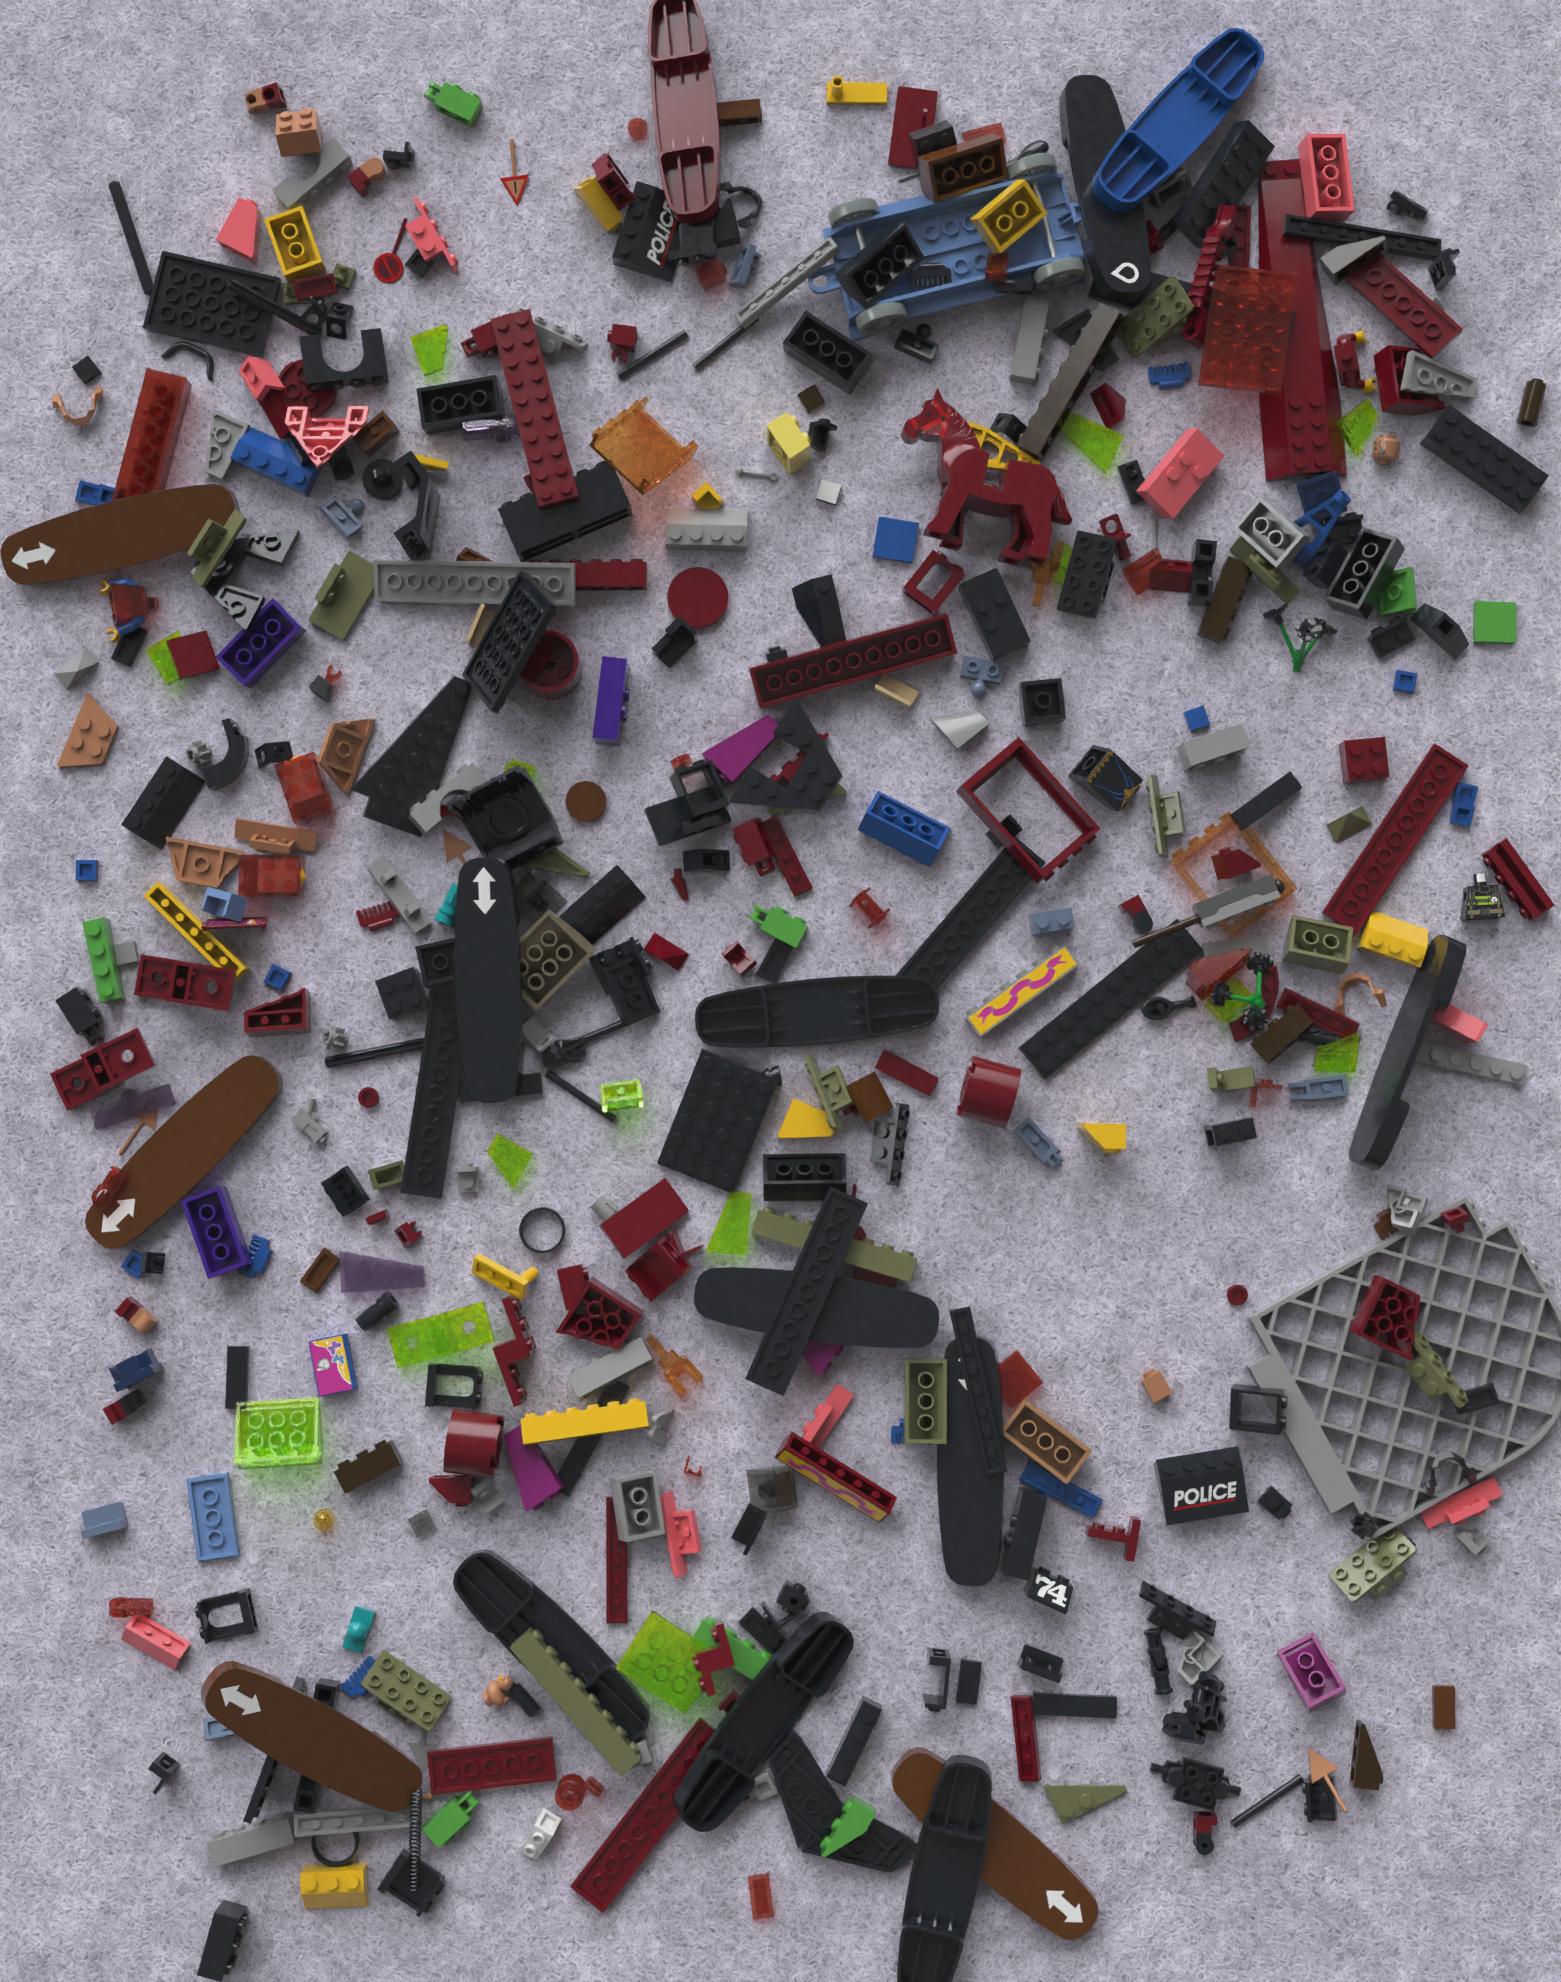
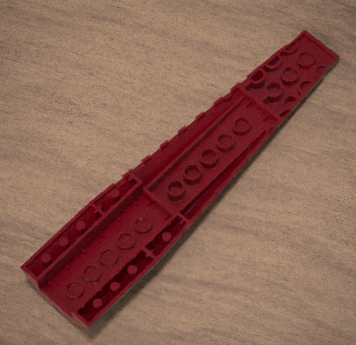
(1302, 420)

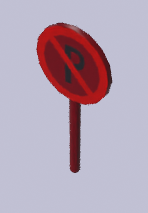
(389, 266)

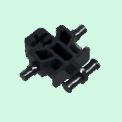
(1202, 1712)

